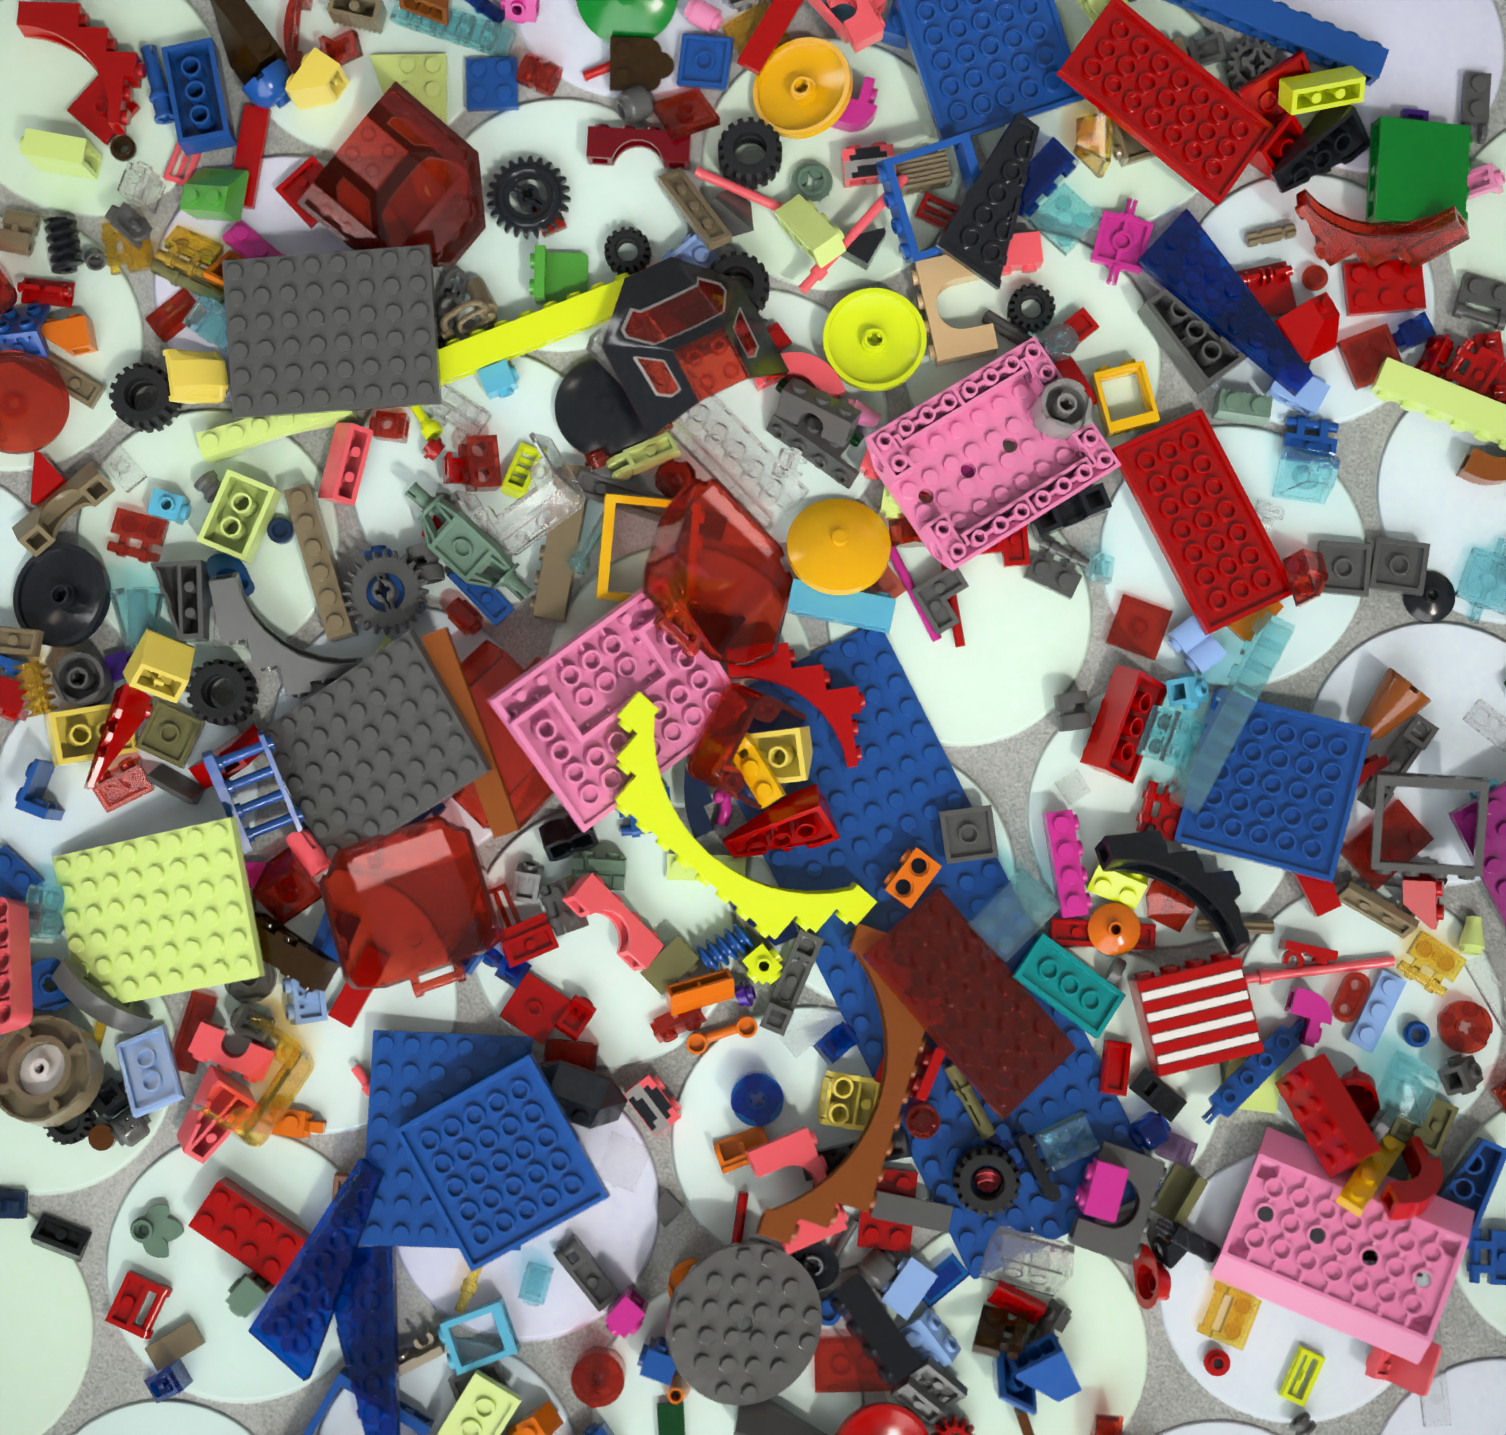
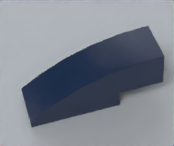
(696, 798)

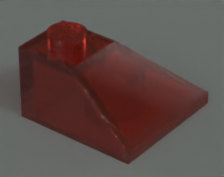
(286, 887)

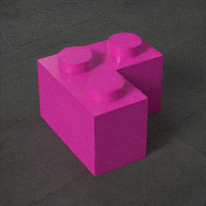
(1103, 1190)

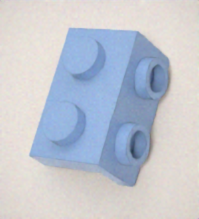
(930, 1338)

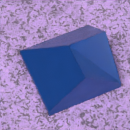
(1010, 1388)

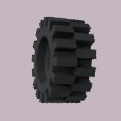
(620, 238)
(1031, 293)
(73, 1136)

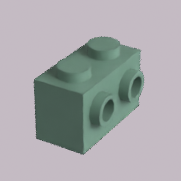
(248, 1294)

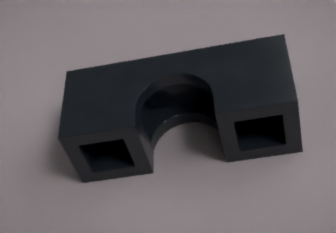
(1074, 510)

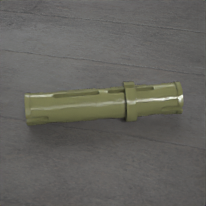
(194, 284)
(965, 1091)

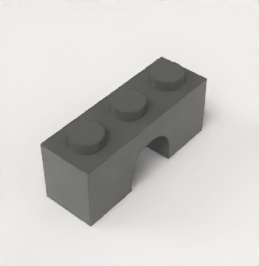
(837, 417)

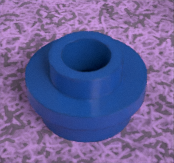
(1424, 1034)

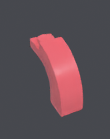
(811, 371)

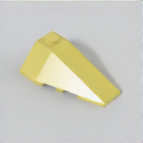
(786, 752)

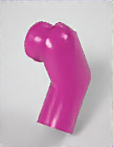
(725, 808)

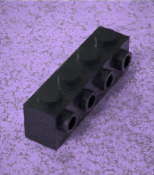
(874, 1330)

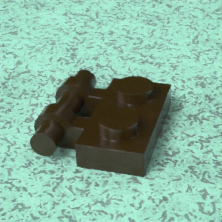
(991, 1329)

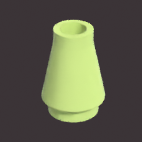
(1472, 937)

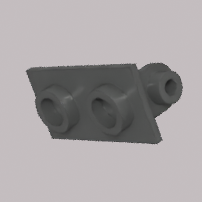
(1053, 1318)

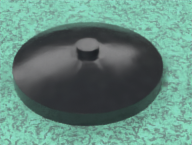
(596, 411)
(62, 595)

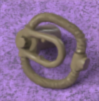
(484, 307)

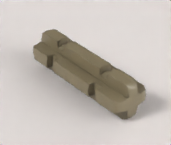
(1270, 235)

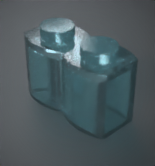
(44, 907)

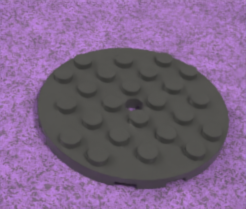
(705, 1318)

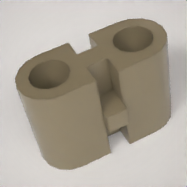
(19, 231)

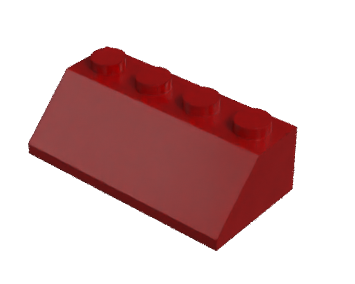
(1122, 723)

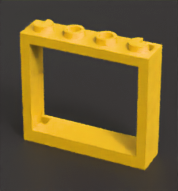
(610, 501)

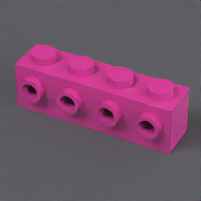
(1065, 863)

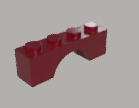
(608, 143)

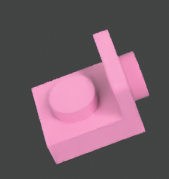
(1485, 180)

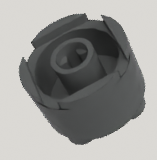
(69, 673)

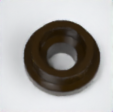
(118, 143)

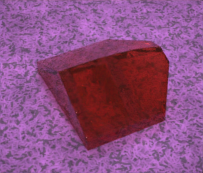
(1167, 906)

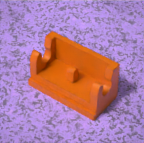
(732, 1150)

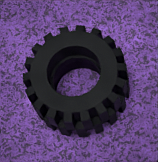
(756, 134)
(749, 268)
(126, 390)
(201, 692)
(992, 1202)

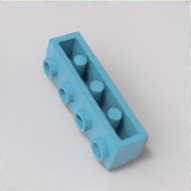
(853, 610)

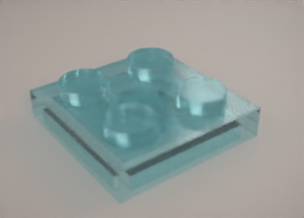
(1064, 219)

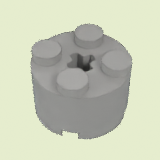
(1061, 408)

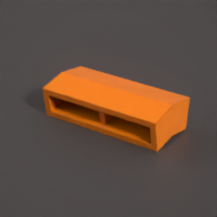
(700, 991)

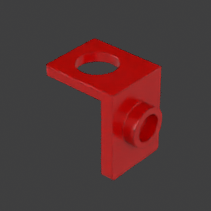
(452, 469)

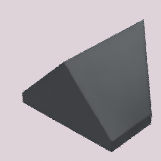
(734, 212)

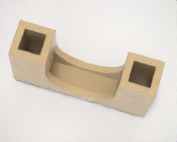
(948, 343)

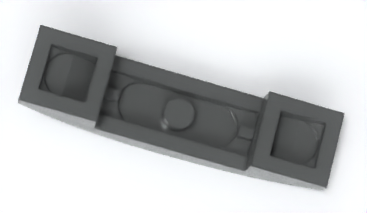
(1401, 755)
(791, 982)
(97, 1003)

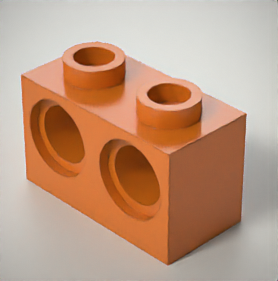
(917, 882)

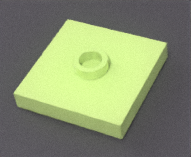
(1265, 1096)

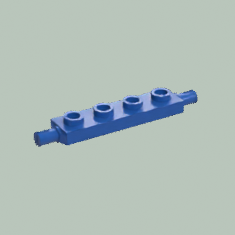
(1254, 1071)

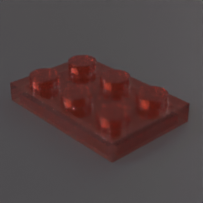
(1400, 841)

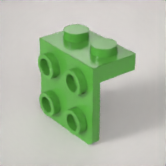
(557, 275)

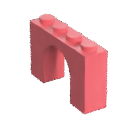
(799, 1150)

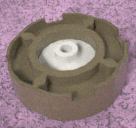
(49, 1071)

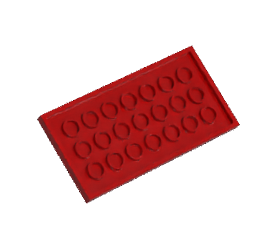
(1165, 100)
(1203, 521)

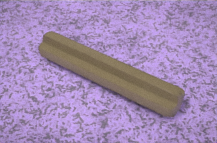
(1252, 925)

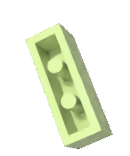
(811, 230)

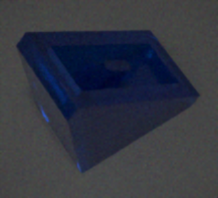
(168, 1381)

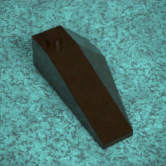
(245, 39)

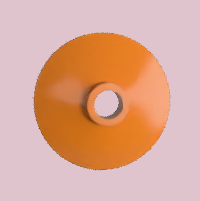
(1100, 929)

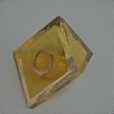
(1094, 142)

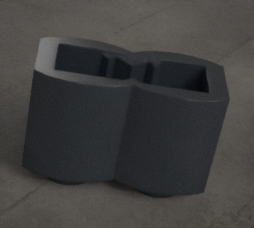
(564, 838)

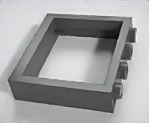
(1430, 781)

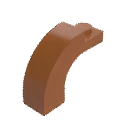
(1482, 468)

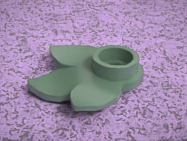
(160, 1230)

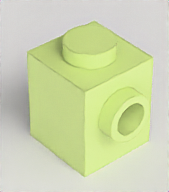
(889, 506)

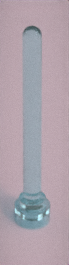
(580, 561)

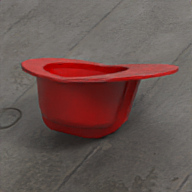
(1362, 1091)
(1151, 1279)

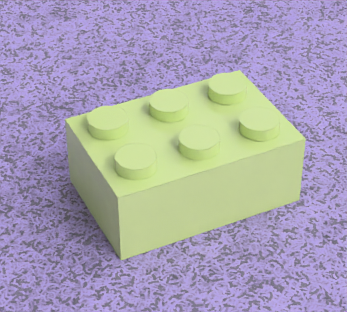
(239, 516)

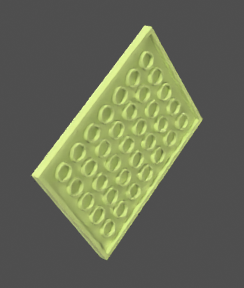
(161, 912)

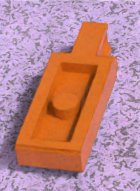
(299, 1124)

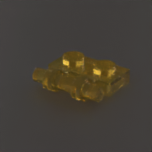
(193, 246)
(136, 259)
(1435, 956)

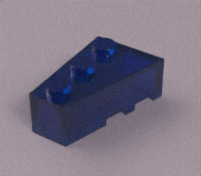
(1044, 174)

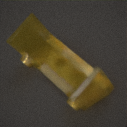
(256, 1125)

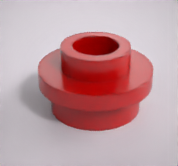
(433, 448)
(1212, 1355)

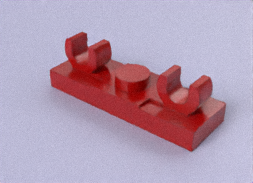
(1493, 341)

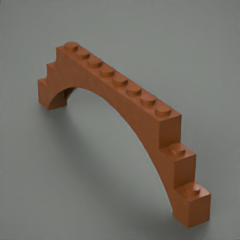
(857, 1175)

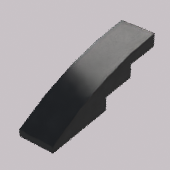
(836, 1154)

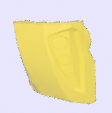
(196, 376)
(855, 1100)

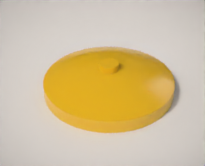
(803, 88)
(838, 546)

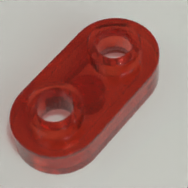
(1352, 998)

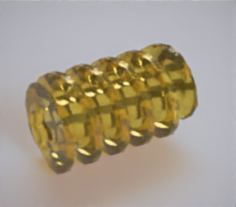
(35, 688)

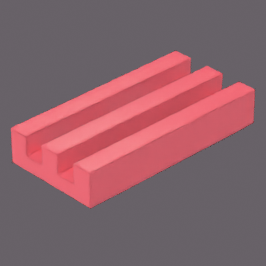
(172, 163)

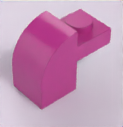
(859, 112)
(1313, 1009)

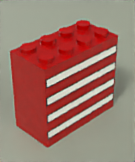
(1195, 1014)

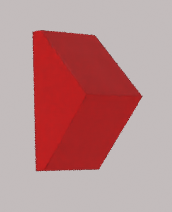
(45, 478)

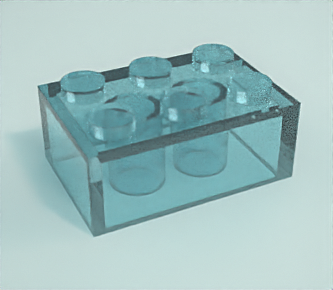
(1014, 914)

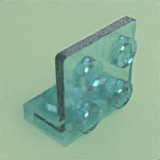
(1168, 736)

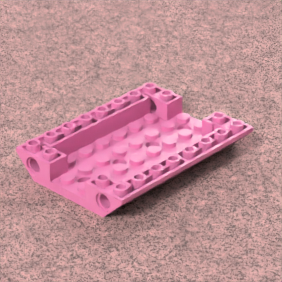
(968, 428)
(1329, 1277)

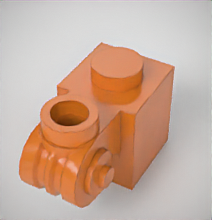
(539, 1421)

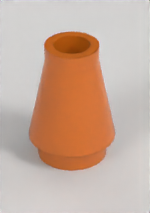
(680, 1385)

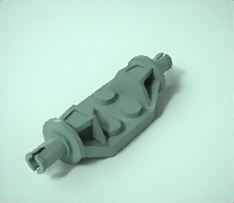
(465, 545)

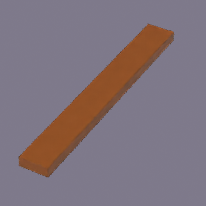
(490, 786)

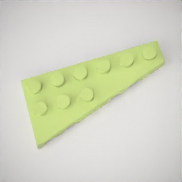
(420, 75)

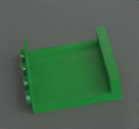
(1416, 169)

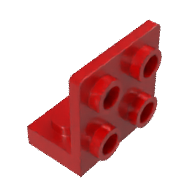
(928, 1066)

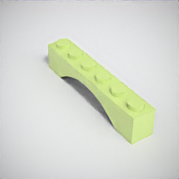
(242, 435)

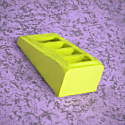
(513, 485)

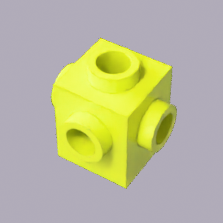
(761, 954)

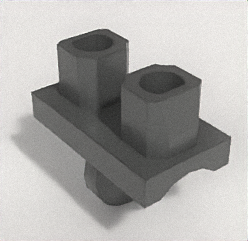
(129, 224)

